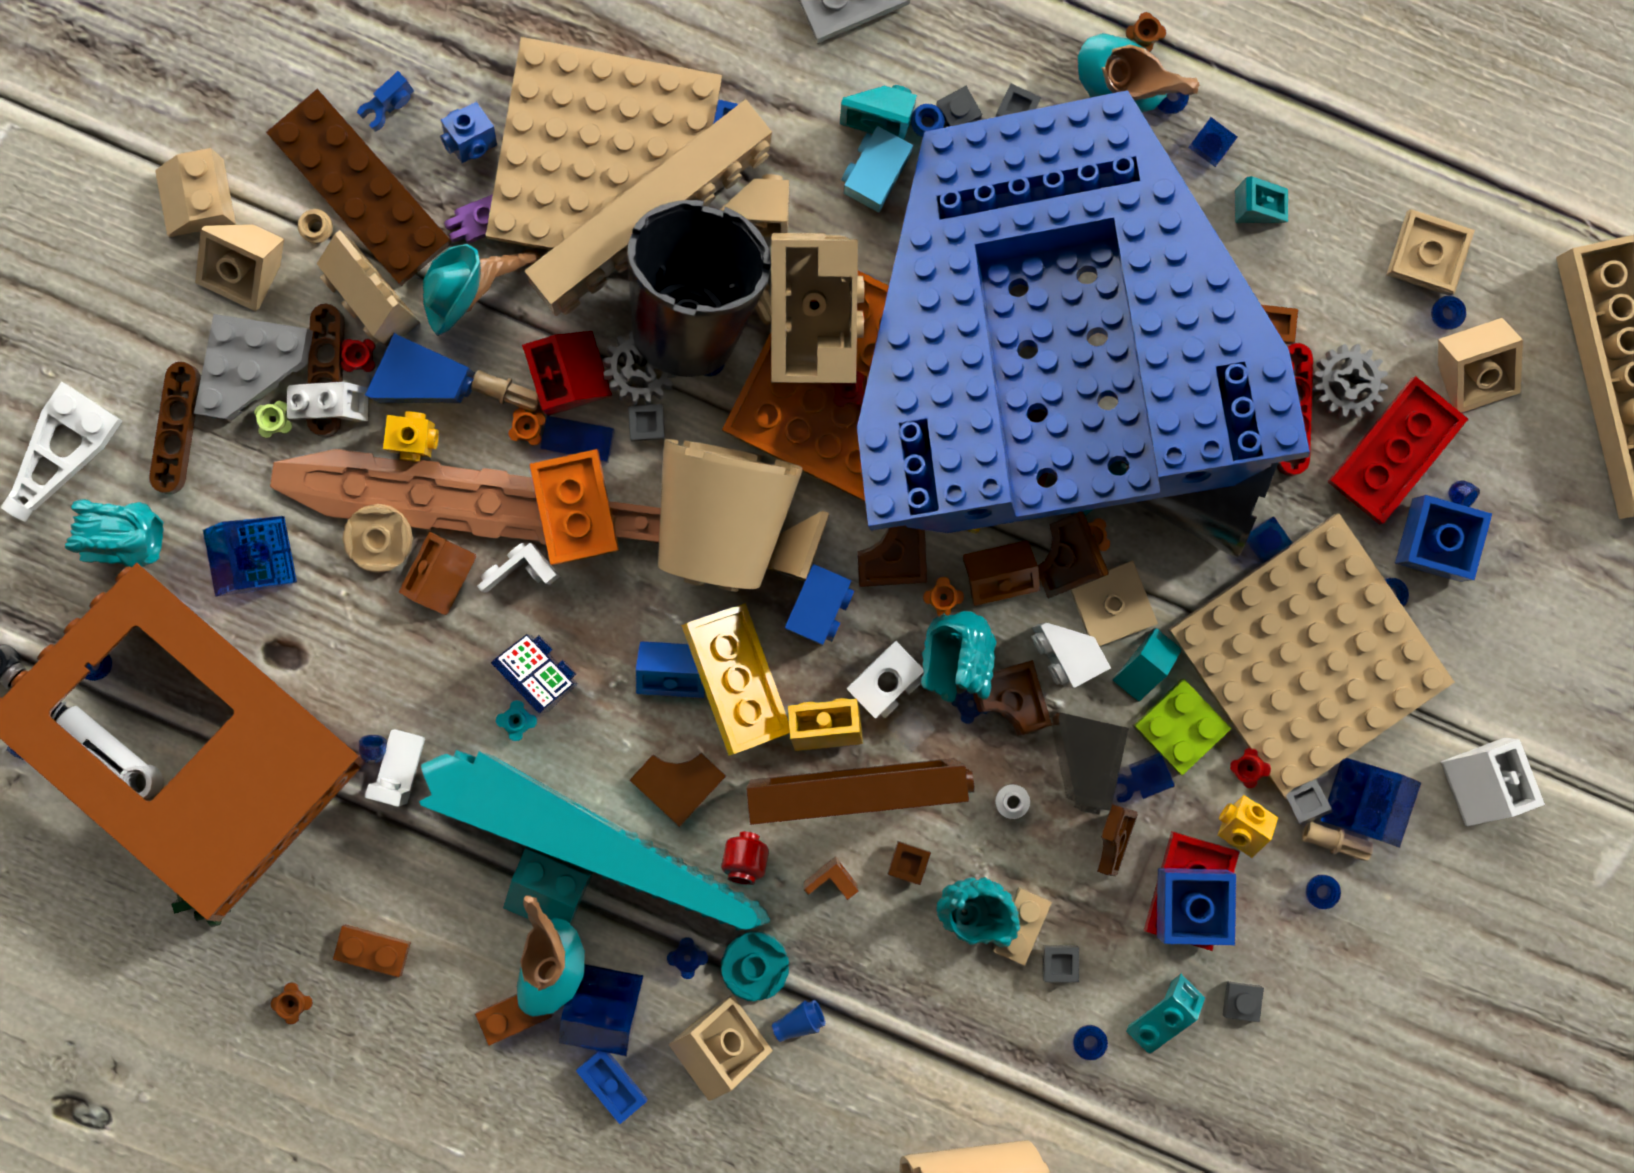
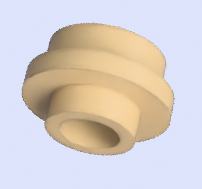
(310, 217)

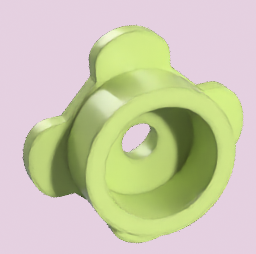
(265, 412)

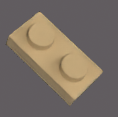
(1031, 916)

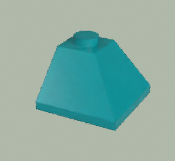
(879, 107)

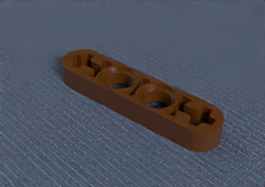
(330, 370)
(168, 427)

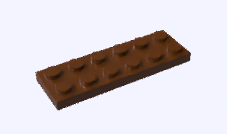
(359, 187)

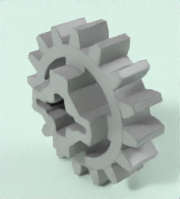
(1354, 368)
(629, 377)

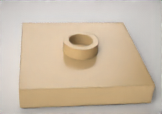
(1430, 252)
(1114, 605)

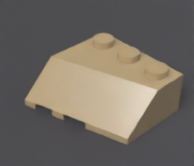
(364, 291)

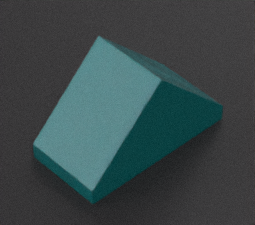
(1260, 202)
(1148, 665)

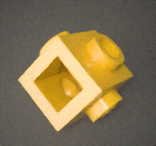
(399, 434)
(1247, 826)

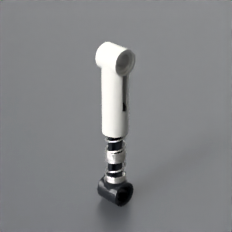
(90, 734)

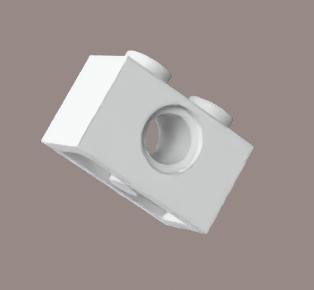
(866, 687)

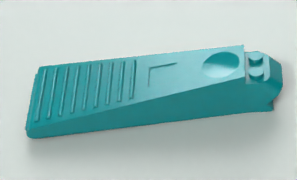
(524, 810)

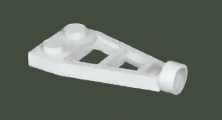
(82, 416)

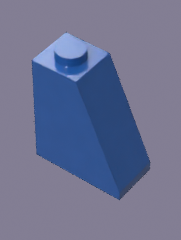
(418, 376)

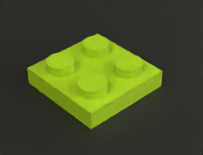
(1182, 727)

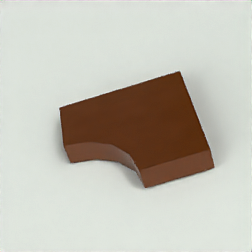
(1072, 556)
(894, 559)
(1018, 698)
(678, 786)
(1116, 838)

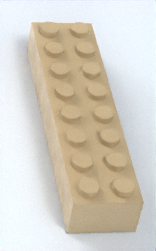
(690, 174)
(1601, 309)

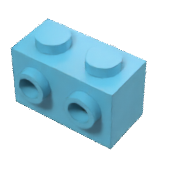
(877, 168)

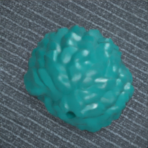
(986, 912)

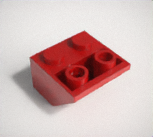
(566, 371)

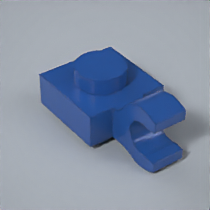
(390, 96)

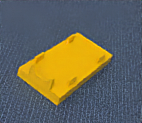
(736, 679)

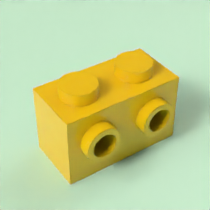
(825, 724)

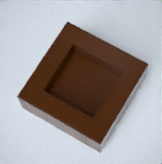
(909, 862)

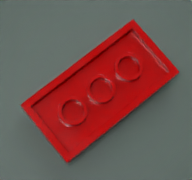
(1397, 450)

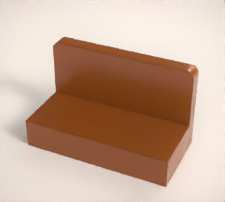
(1002, 572)
(437, 574)
(838, 875)

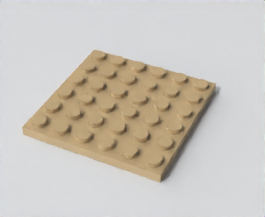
(585, 134)
(1311, 655)

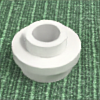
(1001, 801)

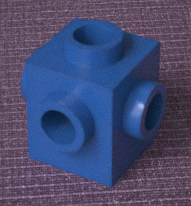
(468, 132)

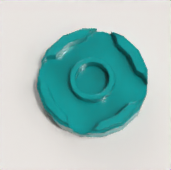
(755, 966)

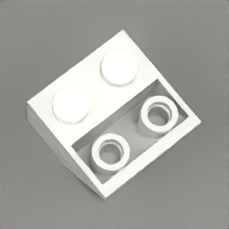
(1072, 654)
(1492, 782)

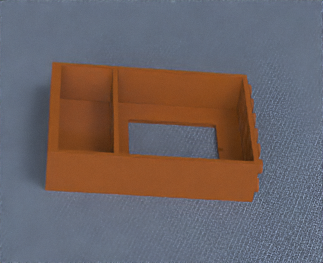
(233, 801)

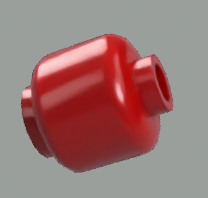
(745, 858)

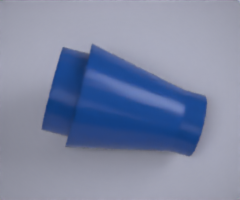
(801, 1021)

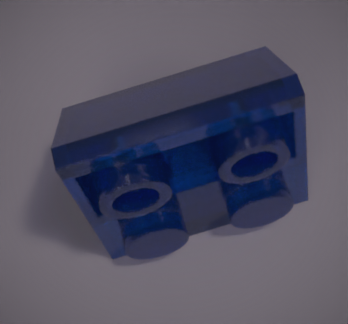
(1371, 801)
(602, 1011)

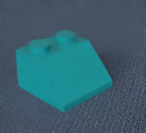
(552, 881)

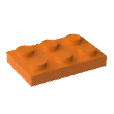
(574, 507)

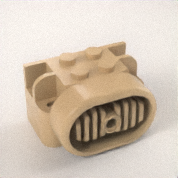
(815, 338)

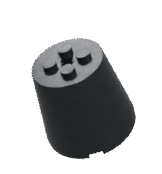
(693, 284)
(1216, 515)

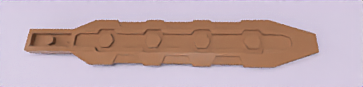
(435, 495)

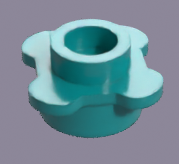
(516, 730)

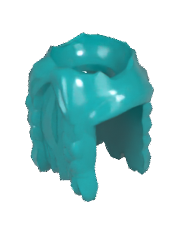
(115, 533)
(958, 653)

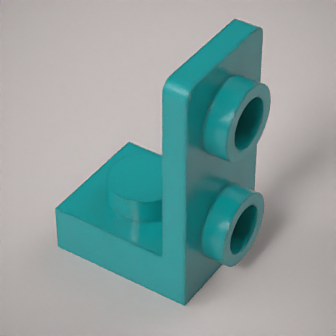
(1168, 1017)

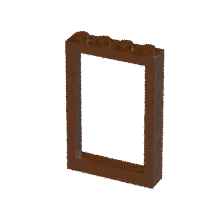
(858, 791)

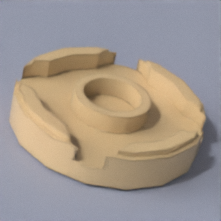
(377, 538)

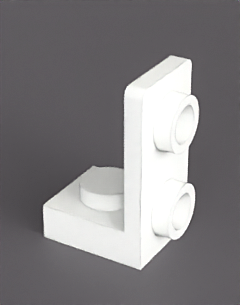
(327, 401)
(538, 567)
(397, 769)

